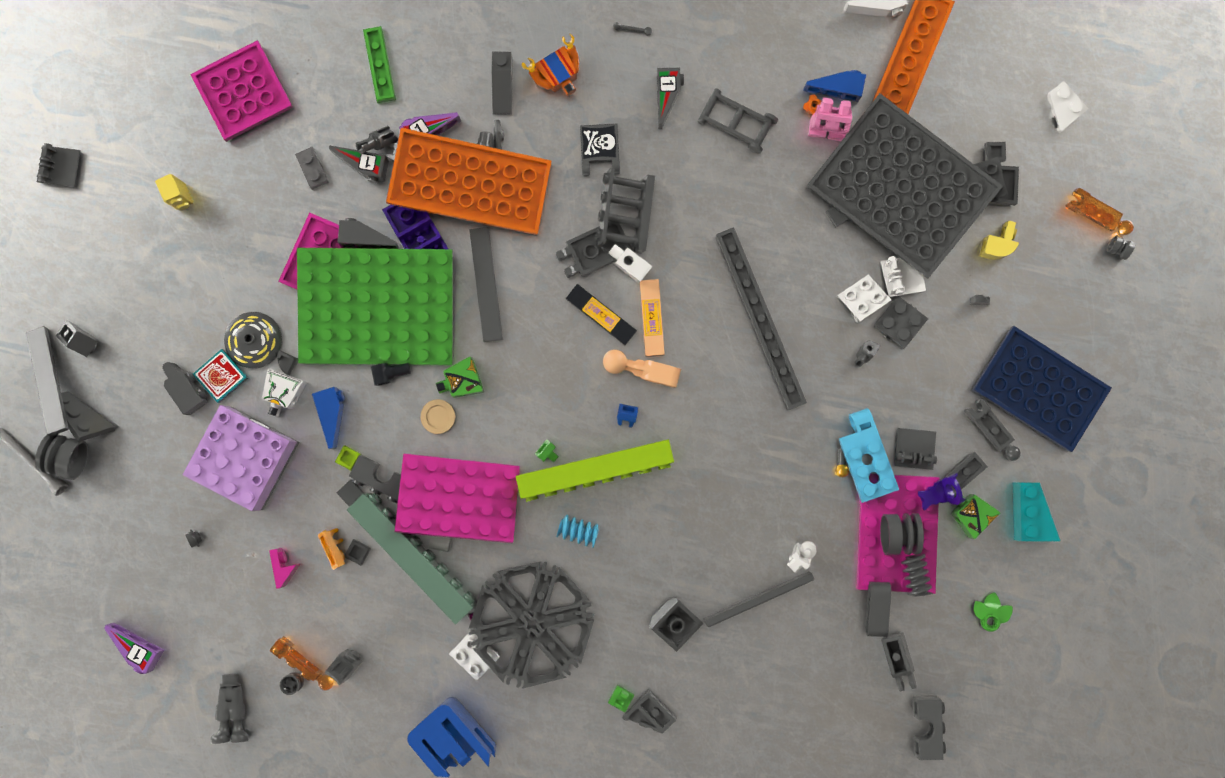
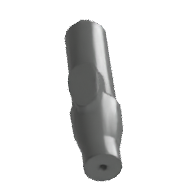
(498, 134)

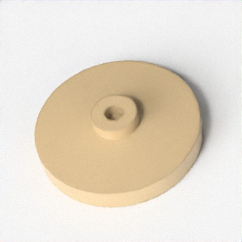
(438, 416)

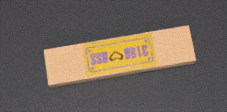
(652, 317)

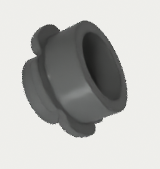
(193, 538)

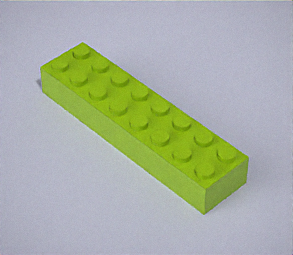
(593, 469)

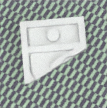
(1065, 105)

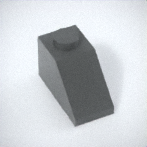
(76, 339)

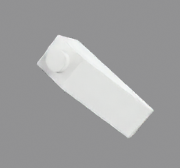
(876, 7)

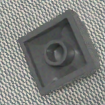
(674, 623)

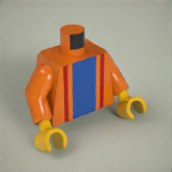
(557, 69)

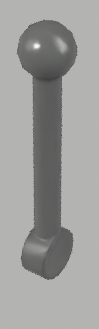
(647, 30)

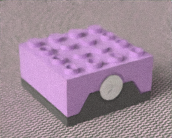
(241, 458)

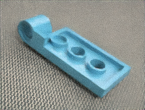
(863, 442)

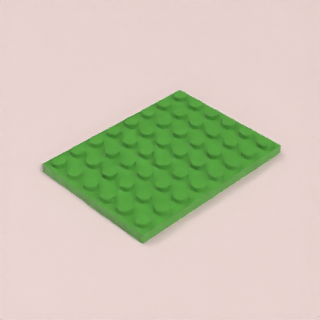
(375, 306)

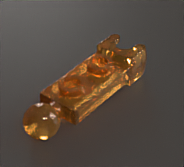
(1099, 212)
(294, 659)

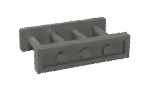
(643, 203)

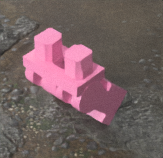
(831, 120)

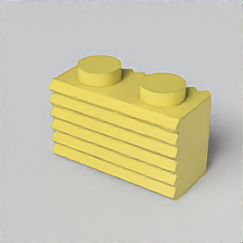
(174, 192)

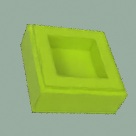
(347, 457)

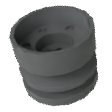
(61, 456)
(901, 533)

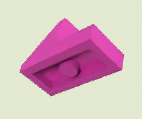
(281, 573)

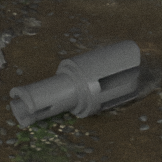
(377, 140)

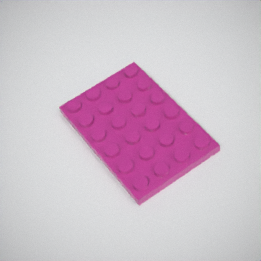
(457, 499)
(872, 562)

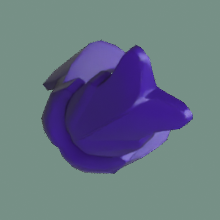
(942, 492)

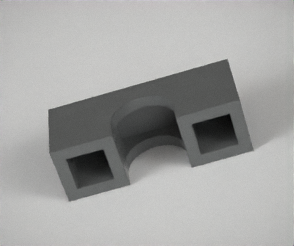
(366, 473)
(931, 744)

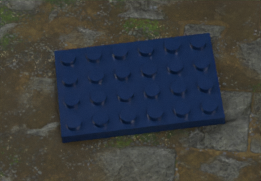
(1042, 389)

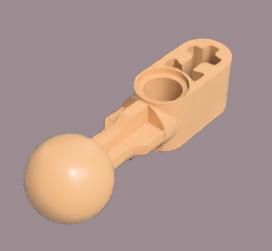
(616, 362)

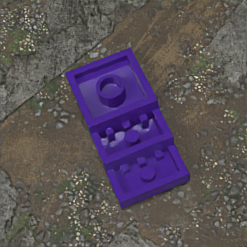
(414, 228)

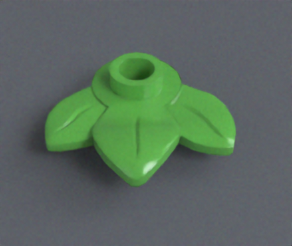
(992, 609)

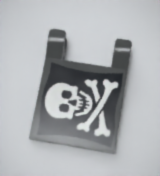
(599, 144)

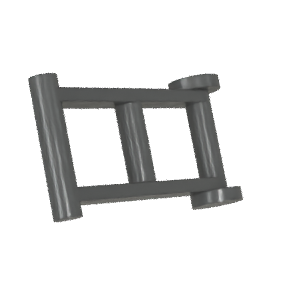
(754, 145)

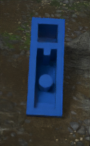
(843, 85)
(330, 411)

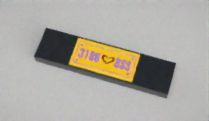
(601, 314)

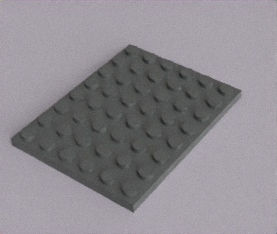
(904, 186)

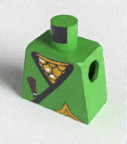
(461, 379)
(974, 515)

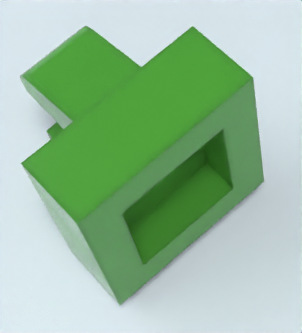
(546, 450)
(621, 698)

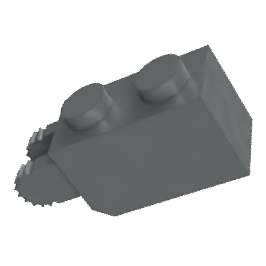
(183, 389)
(899, 659)
(343, 666)

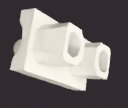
(802, 556)

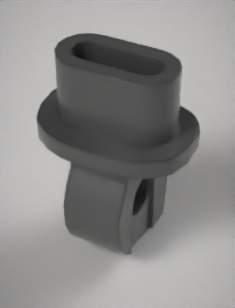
(864, 354)

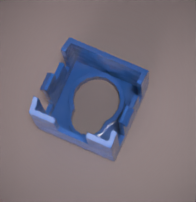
(449, 731)

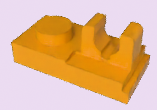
(334, 555)

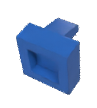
(627, 413)

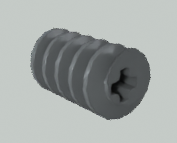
(916, 575)

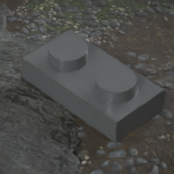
(968, 469)

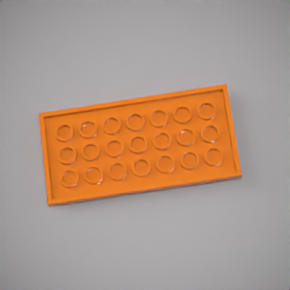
(468, 181)

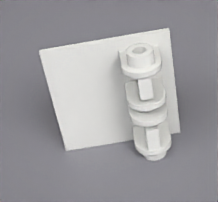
(901, 277)
(864, 298)
(470, 659)

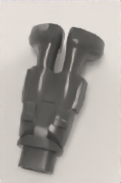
(229, 707)

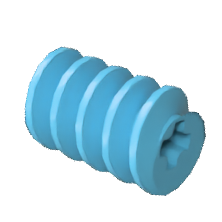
(578, 530)

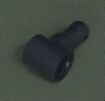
(384, 373)

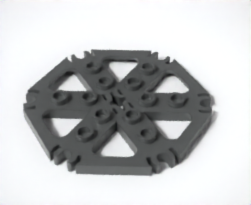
(525, 642)

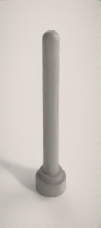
(56, 486)

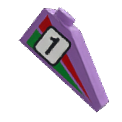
(432, 123)
(134, 649)

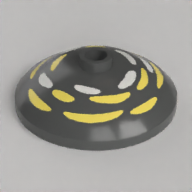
(264, 344)

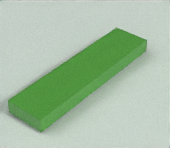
(379, 64)

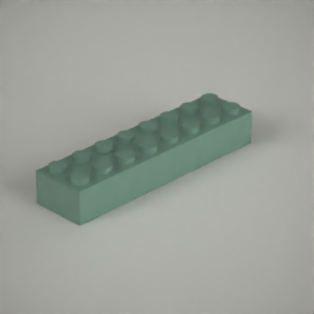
(412, 557)

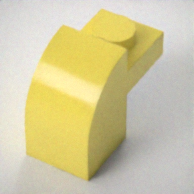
(1000, 247)

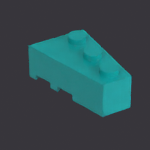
(1031, 514)

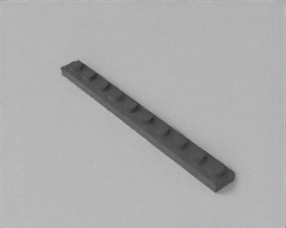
(761, 318)

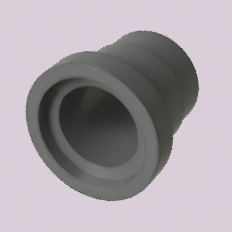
(486, 139)

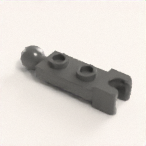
(993, 429)

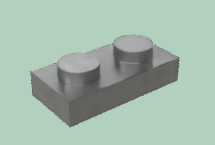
(311, 168)

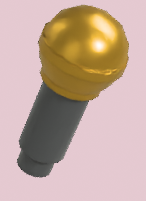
(842, 469)

